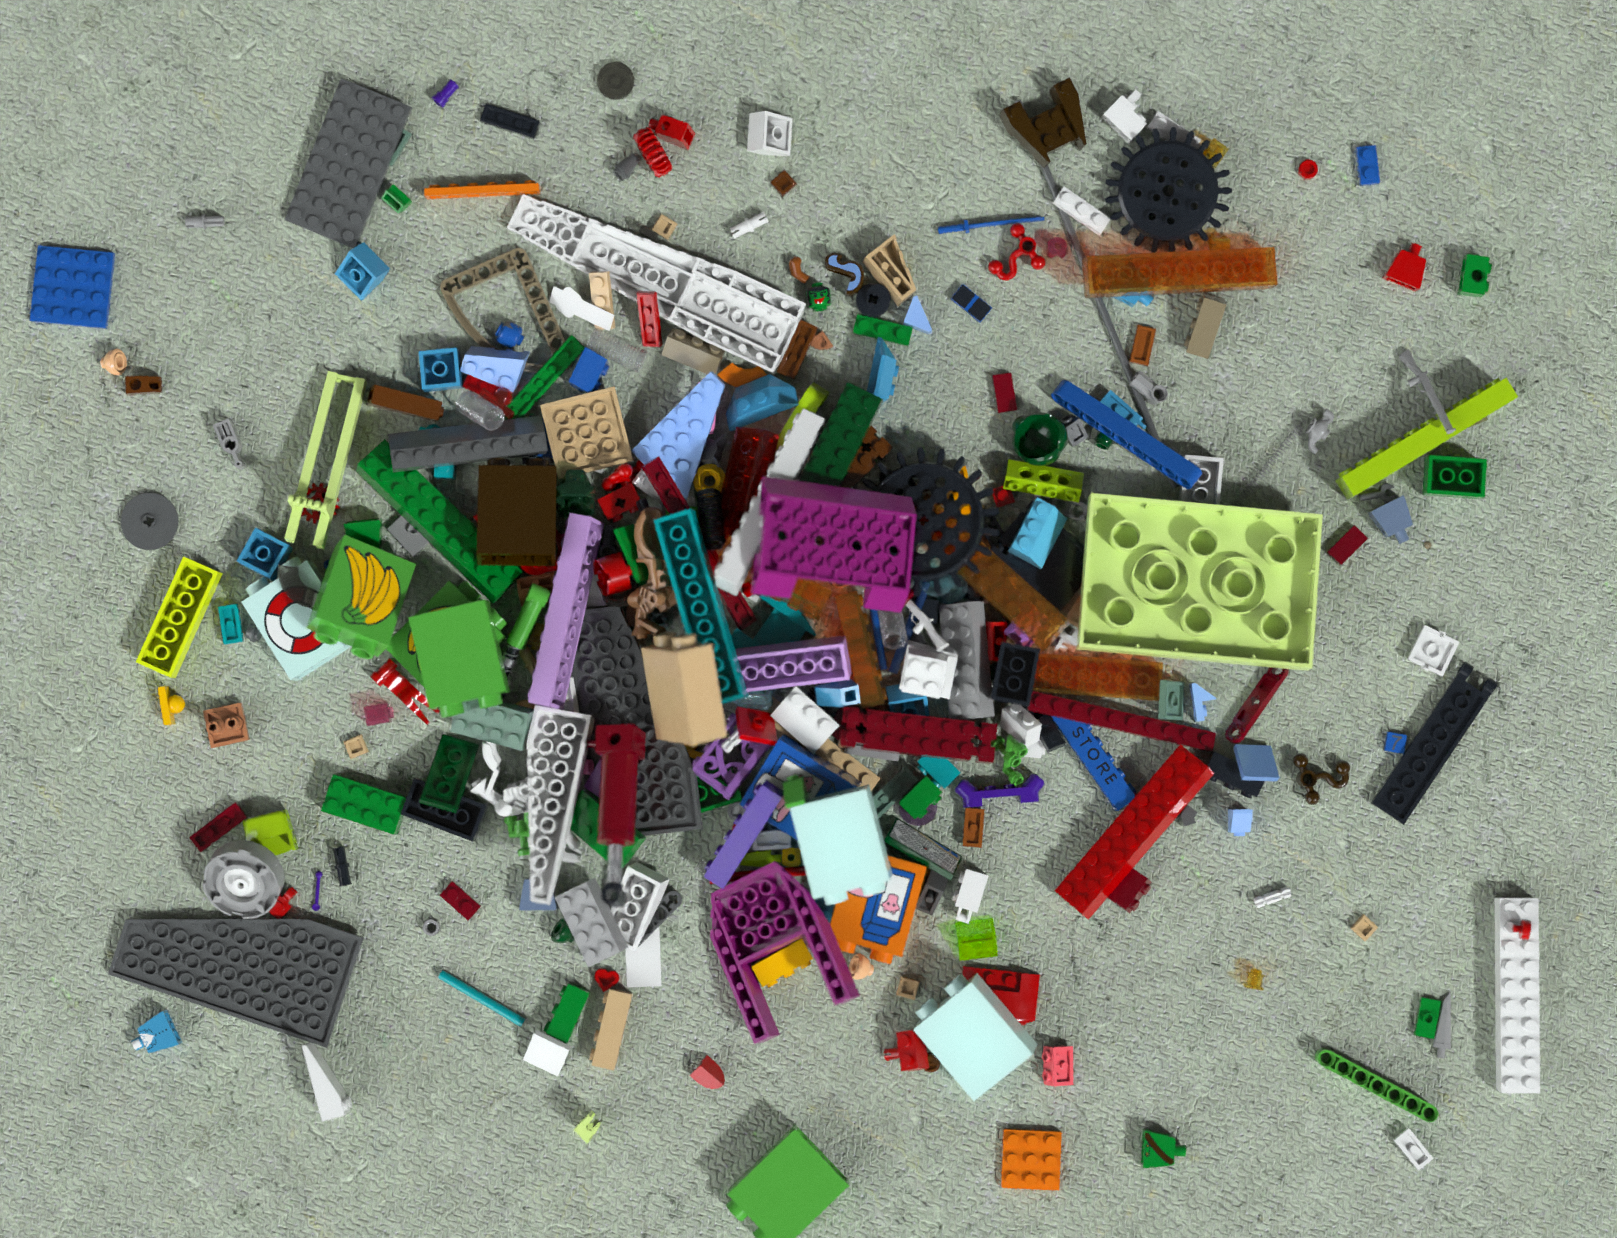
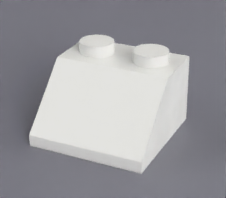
(769, 134)

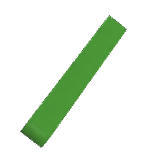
(1384, 1089)

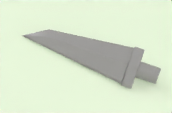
(1443, 1032)

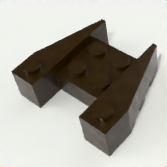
(1051, 128)

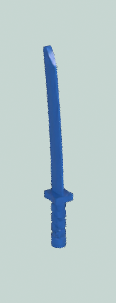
(965, 226)

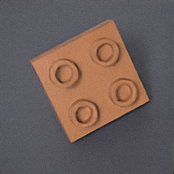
(226, 725)

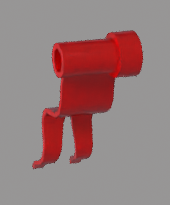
(401, 688)

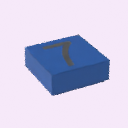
(1395, 742)

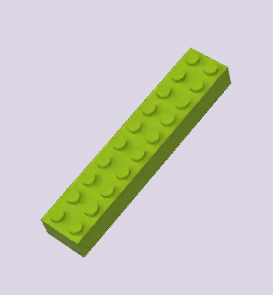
(1422, 440)

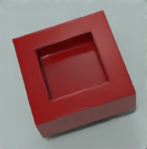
(1002, 497)

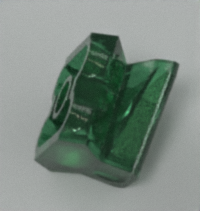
(575, 494)

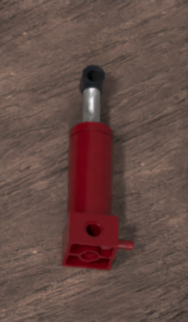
(619, 751)

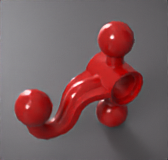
(1037, 261)
(623, 474)

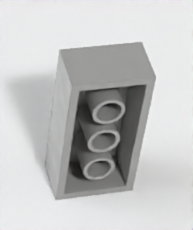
(591, 922)

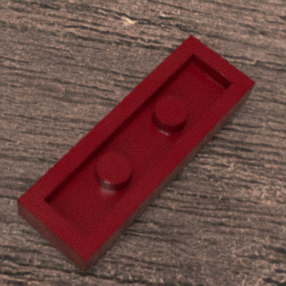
(218, 827)

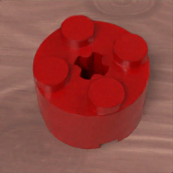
(612, 574)

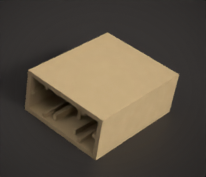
(683, 689)

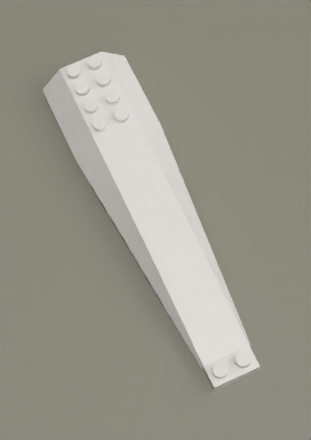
(691, 292)

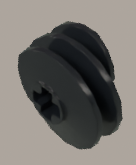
(876, 291)

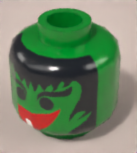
(818, 297)

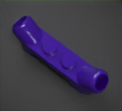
(973, 797)

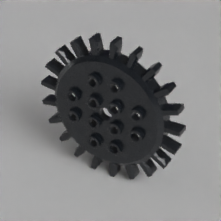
(1150, 161)

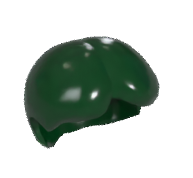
(1039, 438)

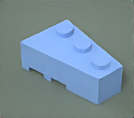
(495, 366)

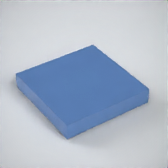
(1256, 762)

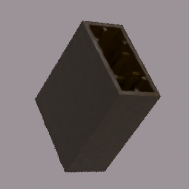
(516, 513)

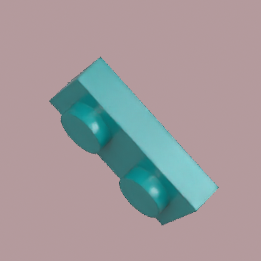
(231, 624)

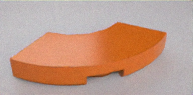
(738, 376)

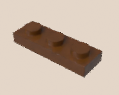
(797, 349)

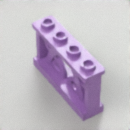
(732, 780)

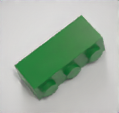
(567, 1012)

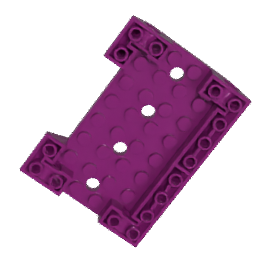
(839, 518)

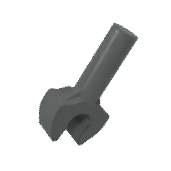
(1378, 494)

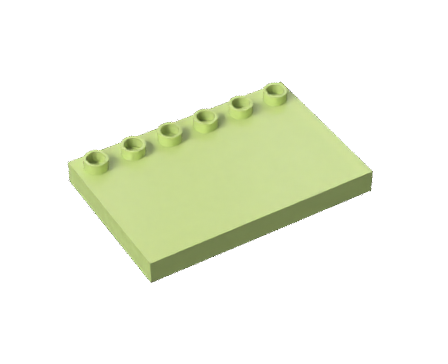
(1199, 582)

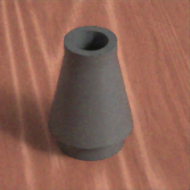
(625, 167)

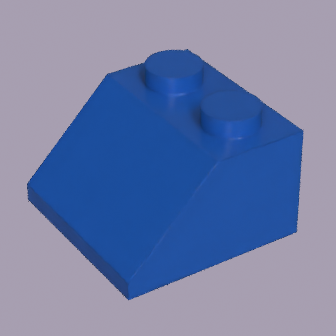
(589, 371)

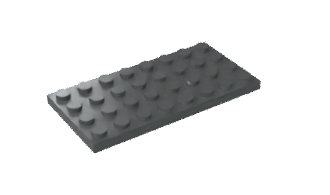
(348, 163)

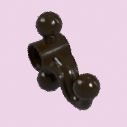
(1312, 797)

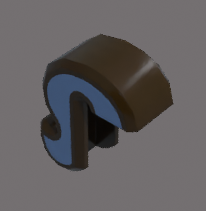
(846, 268)

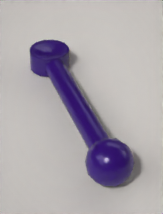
(316, 906)

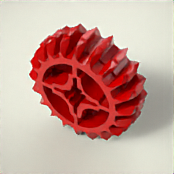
(652, 152)

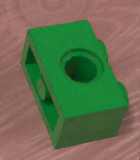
(1467, 284)

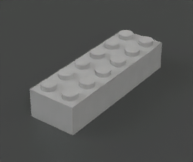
(965, 632)

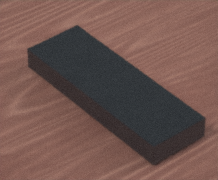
(510, 121)

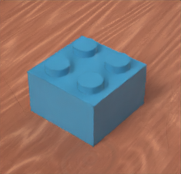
(440, 369)
(264, 554)

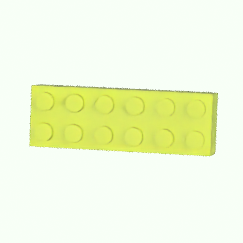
(179, 617)

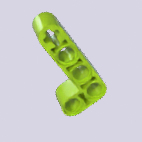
(811, 401)

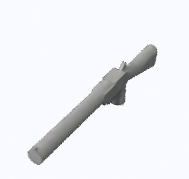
(1421, 377)

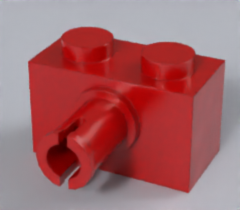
(910, 1051)

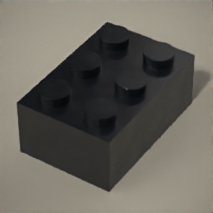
(1015, 674)

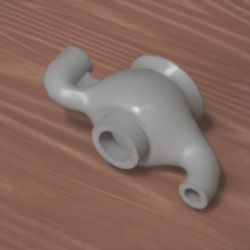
(1318, 429)

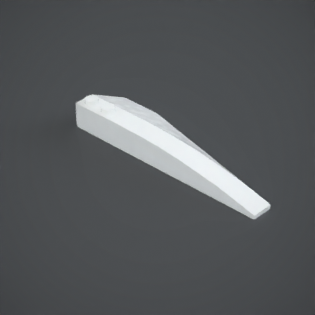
(555, 771)

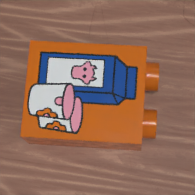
(882, 918)

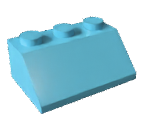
(1037, 533)

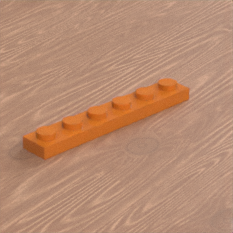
(474, 190)

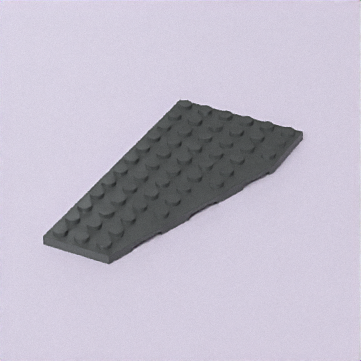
(614, 692)
(257, 970)

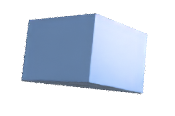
(916, 317)

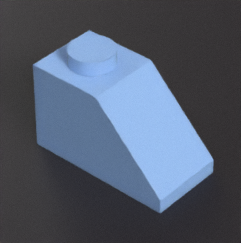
(1239, 821)

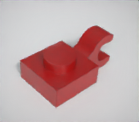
(283, 904)

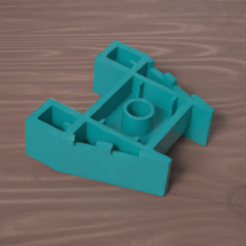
(781, 627)

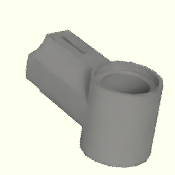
(1146, 387)

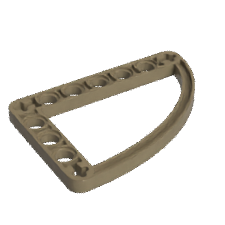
(527, 284)

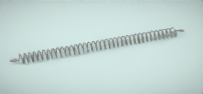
(1260, 473)

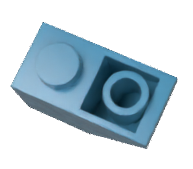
(837, 694)

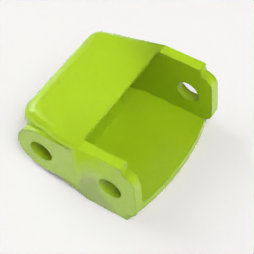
(272, 831)

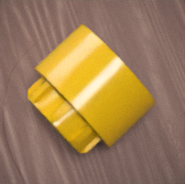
(706, 471)

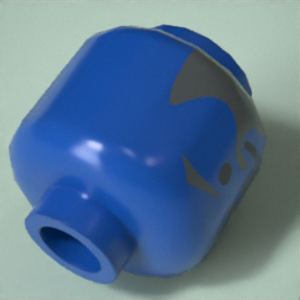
(509, 334)

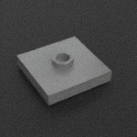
(408, 536)

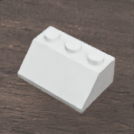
(804, 720)

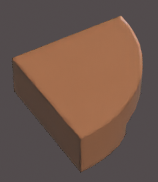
(821, 342)

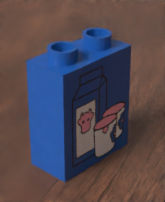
(792, 758)

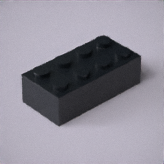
(464, 823)

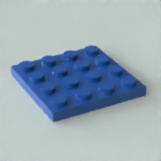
(72, 287)

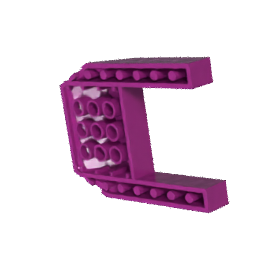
(760, 917)

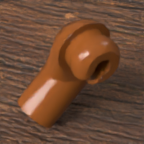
(795, 270)

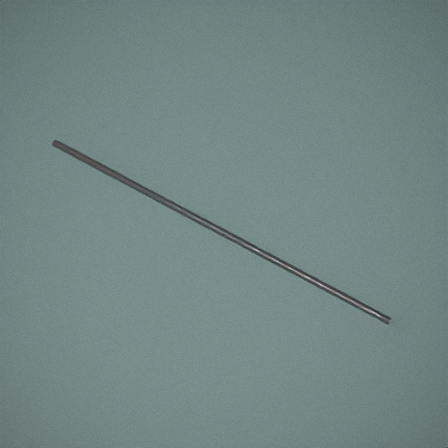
(1103, 311)

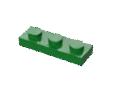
(888, 331)

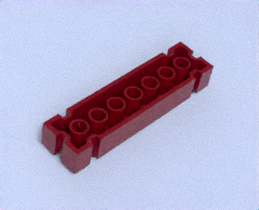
(917, 735)

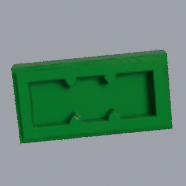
(1427, 1018)

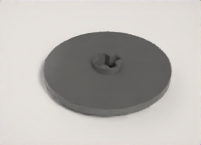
(142, 534)

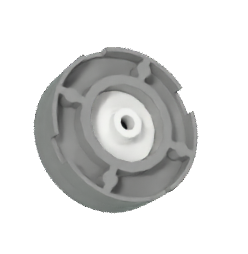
(243, 879)

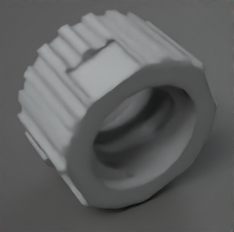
(437, 924)

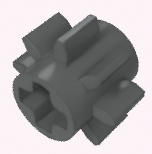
(662, 619)

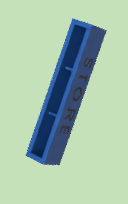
(1097, 762)

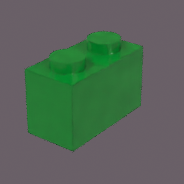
(920, 798)

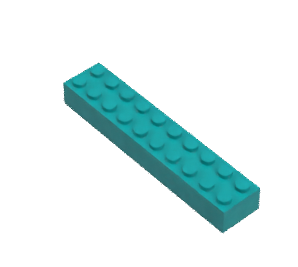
(699, 597)

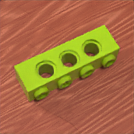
(1043, 481)

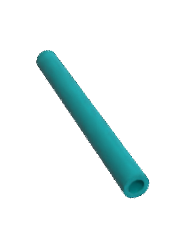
(481, 998)

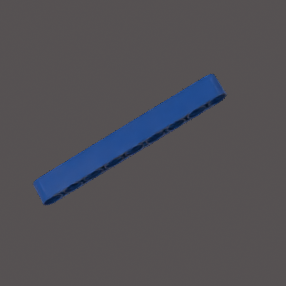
(1126, 434)

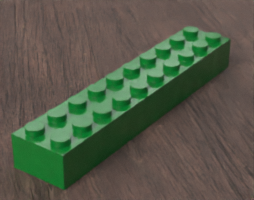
(435, 520)

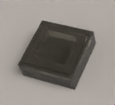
(649, 234)

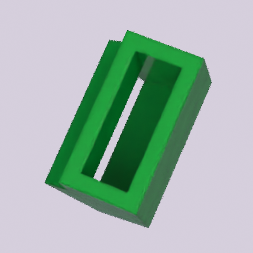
(396, 199)

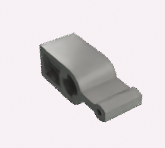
(226, 433)

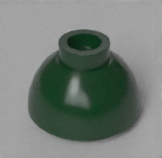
(561, 932)

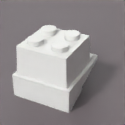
(928, 671)

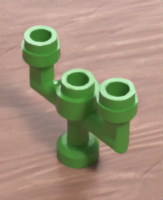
(1012, 756)
(519, 829)

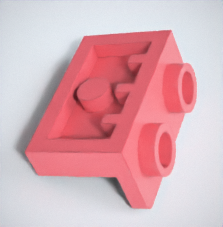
(1057, 1065)

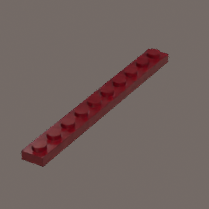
(675, 503)
(1122, 721)

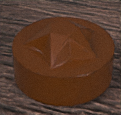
(934, 1063)

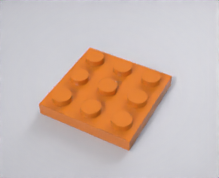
(1031, 1159)

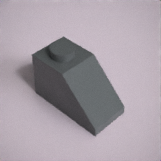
(931, 892)

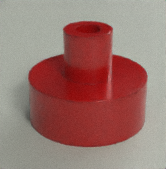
(1523, 929)

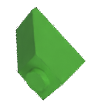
(795, 791)

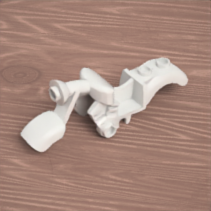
(514, 799)

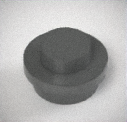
(253, 633)

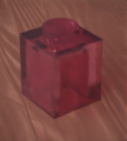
(378, 714)

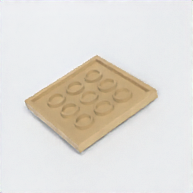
(587, 432)

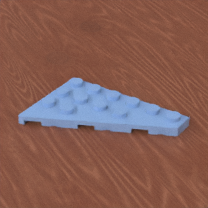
(684, 433)

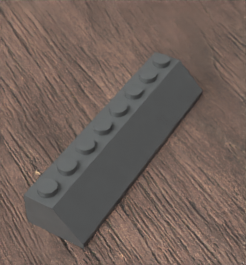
(466, 444)

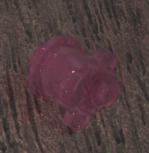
(1057, 252)

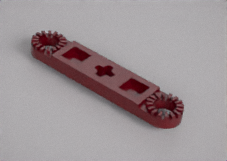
(1251, 711)

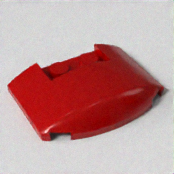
(1014, 989)

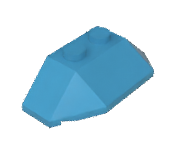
(882, 372)
(759, 400)

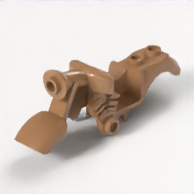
(659, 589)

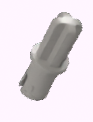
(204, 221)

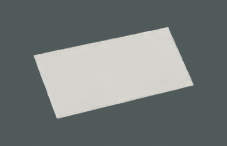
(644, 964)

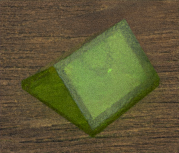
(976, 939)

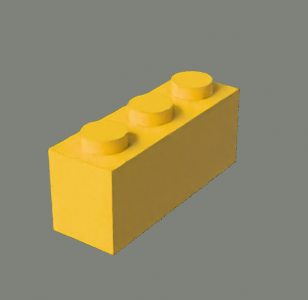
(782, 963)

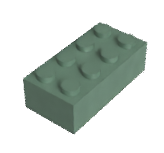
(500, 724)

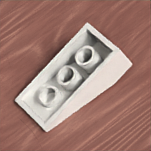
(643, 894)
(328, 1091)

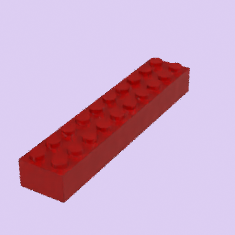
(1134, 831)

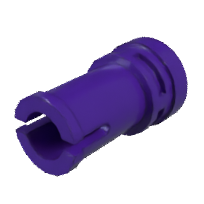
(445, 93)

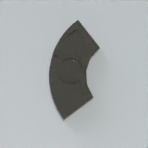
(294, 587)

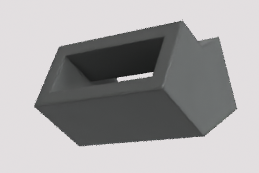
(1187, 816)

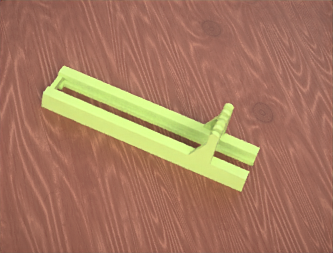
(299, 499)

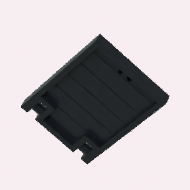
(1059, 573)

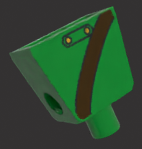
(1159, 1149)

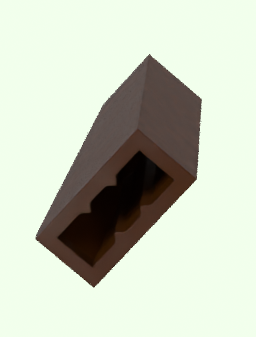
(404, 403)

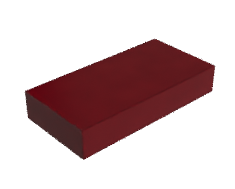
(1004, 393)
(1347, 545)

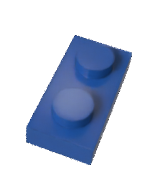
(1367, 165)

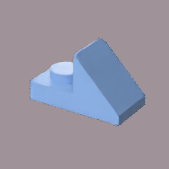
(1198, 695)

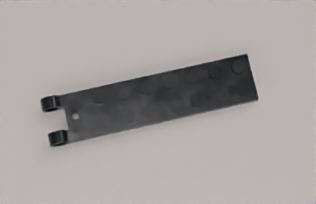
(1432, 746)

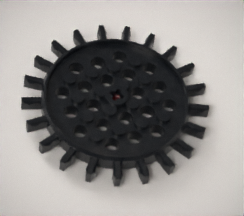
(972, 523)

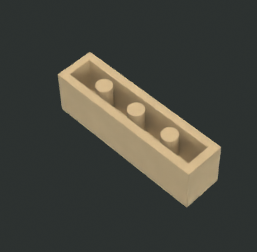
(612, 1029)

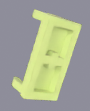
(585, 1129)

